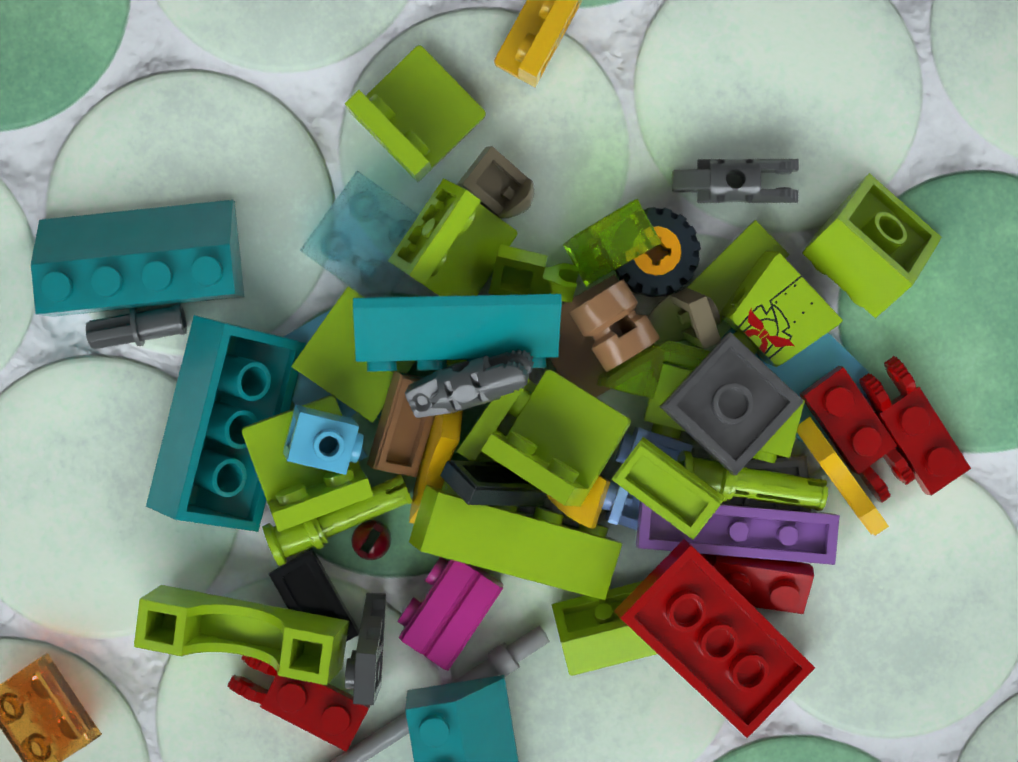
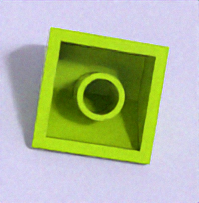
(872, 246)

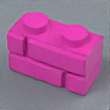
(449, 611)

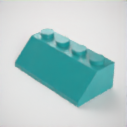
(136, 259)
(454, 329)
(223, 384)
(461, 722)

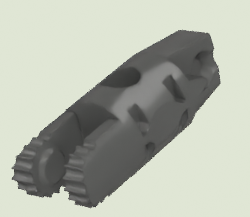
(711, 183)
(469, 384)

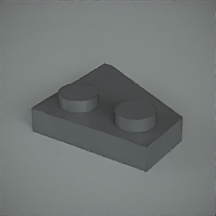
(365, 665)

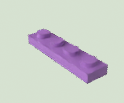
(749, 533)

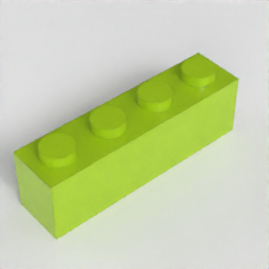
(516, 542)

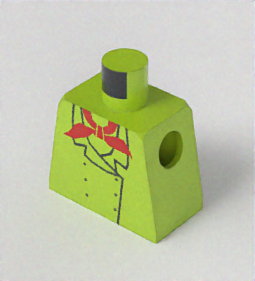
(777, 311)

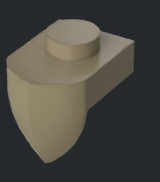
(498, 184)
(687, 317)

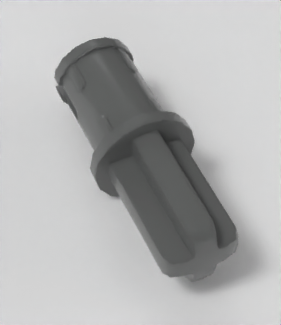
(136, 327)

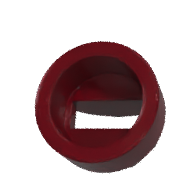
(361, 535)

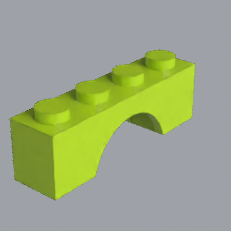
(197, 622)

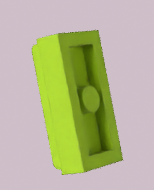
(594, 633)

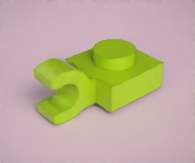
(525, 273)

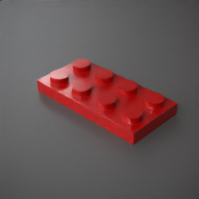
(714, 638)

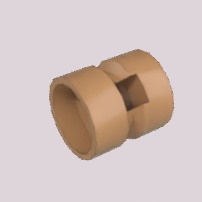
(605, 309)

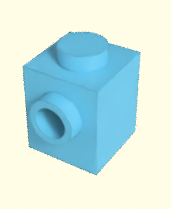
(322, 440)

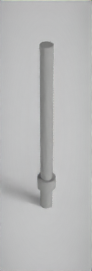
(501, 661)

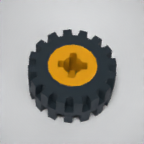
(674, 266)

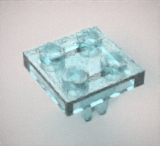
(361, 236)

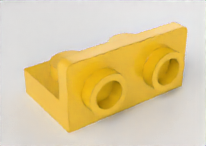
(535, 38)

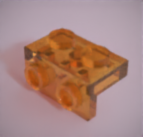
(44, 714)

